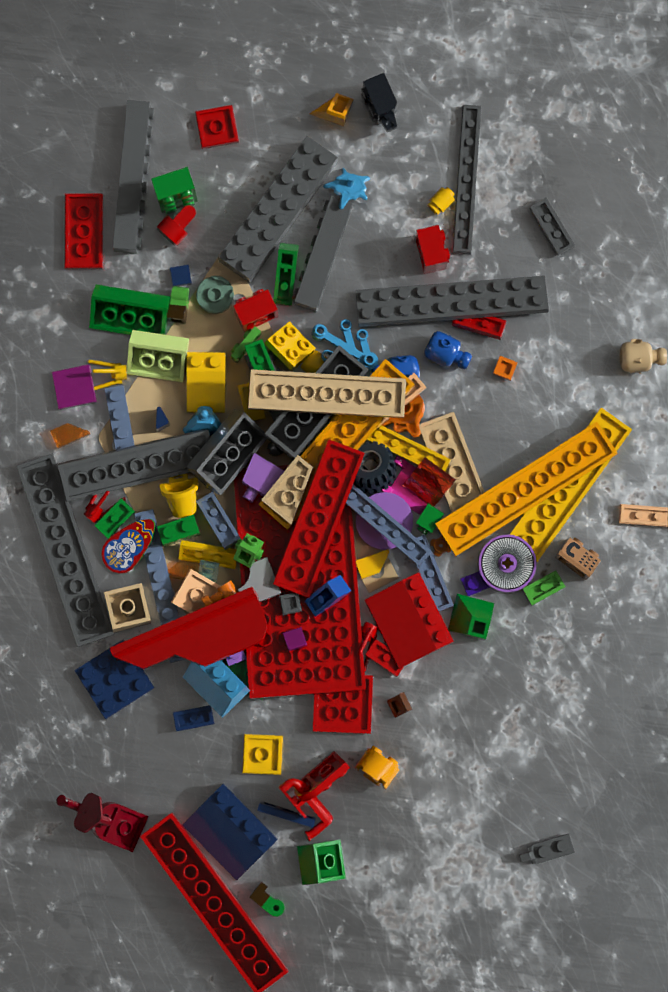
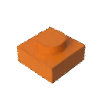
(505, 368)

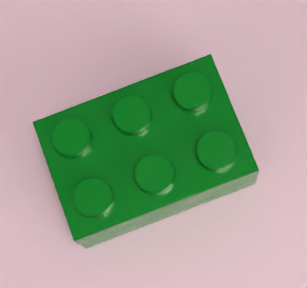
(174, 190)

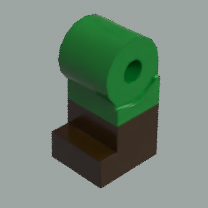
(272, 905)

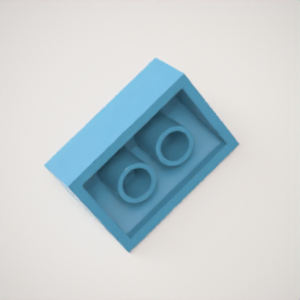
(216, 685)

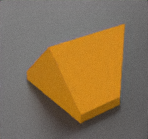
(335, 109)

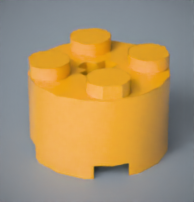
(377, 767)

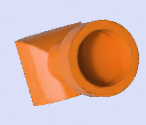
(223, 591)

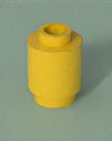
(441, 200)

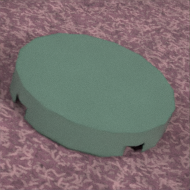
(215, 294)

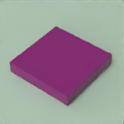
(74, 387)

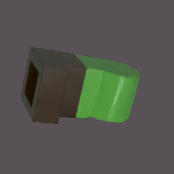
(178, 305)

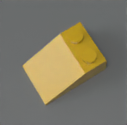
(206, 381)

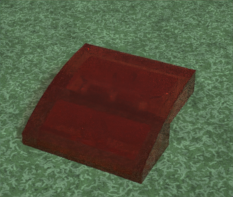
(428, 482)

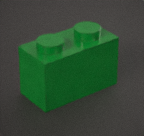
(178, 530)

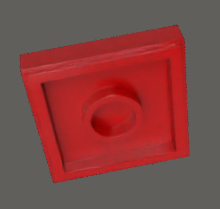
(216, 127)

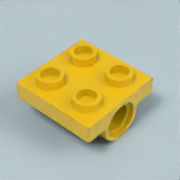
(290, 346)

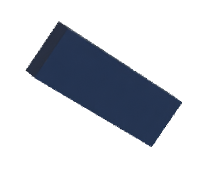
(286, 814)

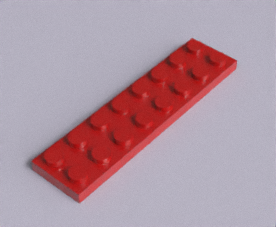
(318, 518)

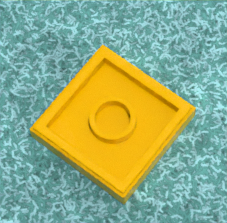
(262, 754)

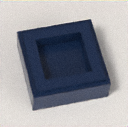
(181, 275)

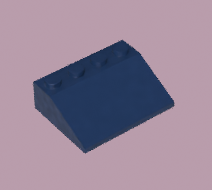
(230, 831)

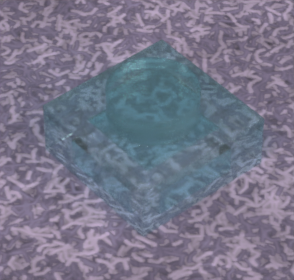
(209, 570)

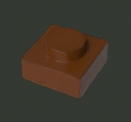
(399, 704)

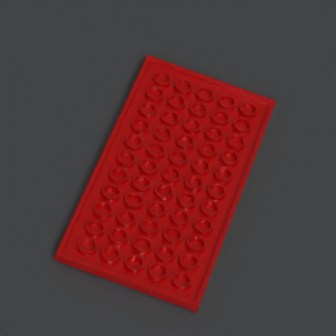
(332, 638)

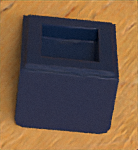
(161, 420)

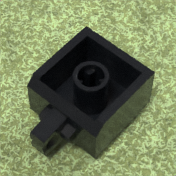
(381, 101)

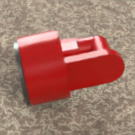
(173, 229)

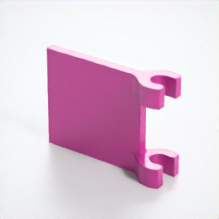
(413, 501)

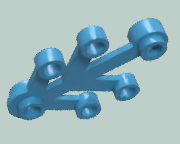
(349, 345)

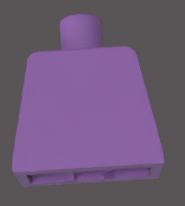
(260, 477)

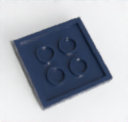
(113, 682)

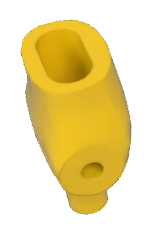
(312, 362)

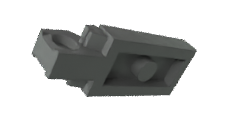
(548, 850)

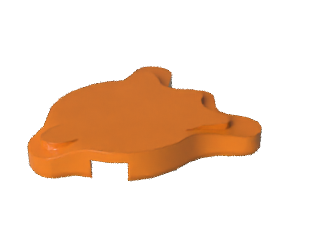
(412, 415)

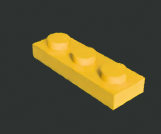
(197, 551)

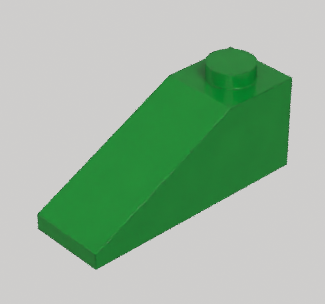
(285, 274)

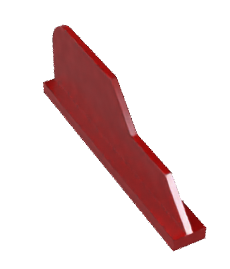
(200, 635)

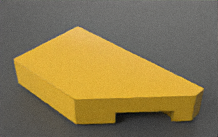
(372, 564)

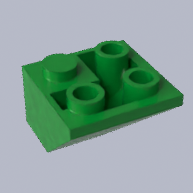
(471, 617)

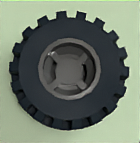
(376, 468)

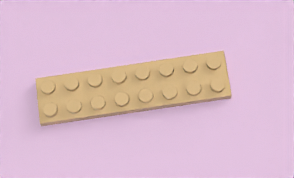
(327, 393)

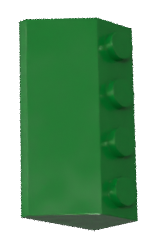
(128, 310)

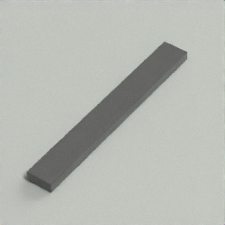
(466, 179)

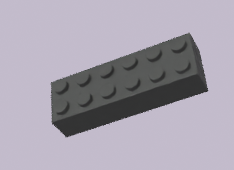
(296, 430)

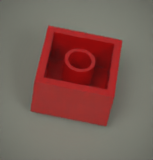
(431, 249)
(255, 310)

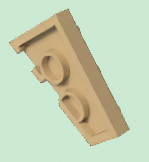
(288, 489)

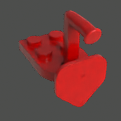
(311, 785)

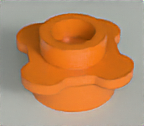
(439, 550)

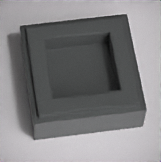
(290, 603)

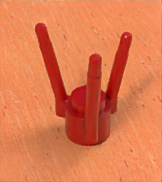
(94, 511)
(368, 635)

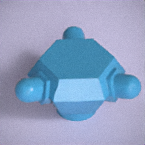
(203, 419)

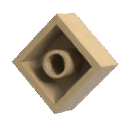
(127, 607)

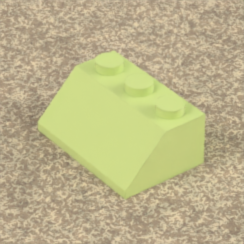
(157, 356)

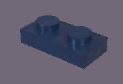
(193, 718)

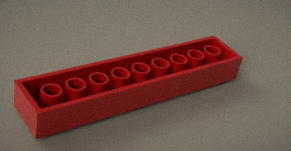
(214, 903)

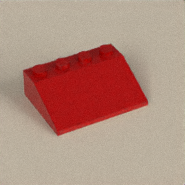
(408, 620)

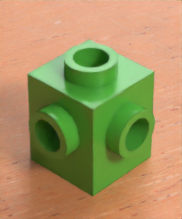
(248, 550)

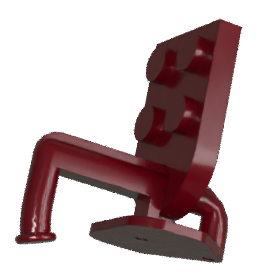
(118, 826)

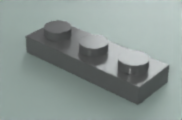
(552, 226)

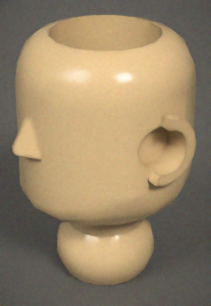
(639, 356)

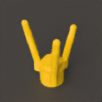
(117, 372)

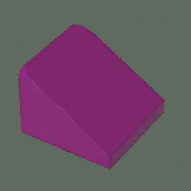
(295, 639)

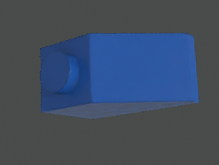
(327, 595)

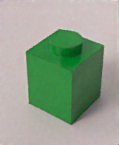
(427, 519)

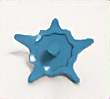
(348, 187)

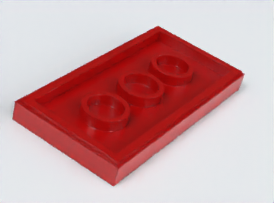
(84, 231)

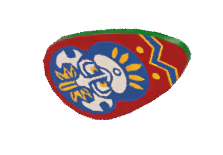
(128, 546)

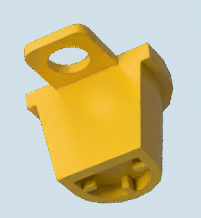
(181, 495)

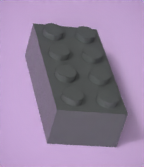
(227, 451)

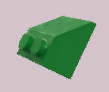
(321, 862)

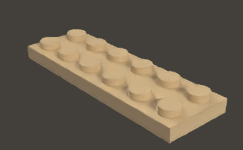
(446, 438)

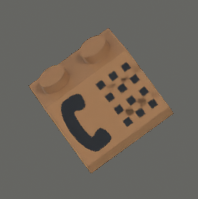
(578, 558)

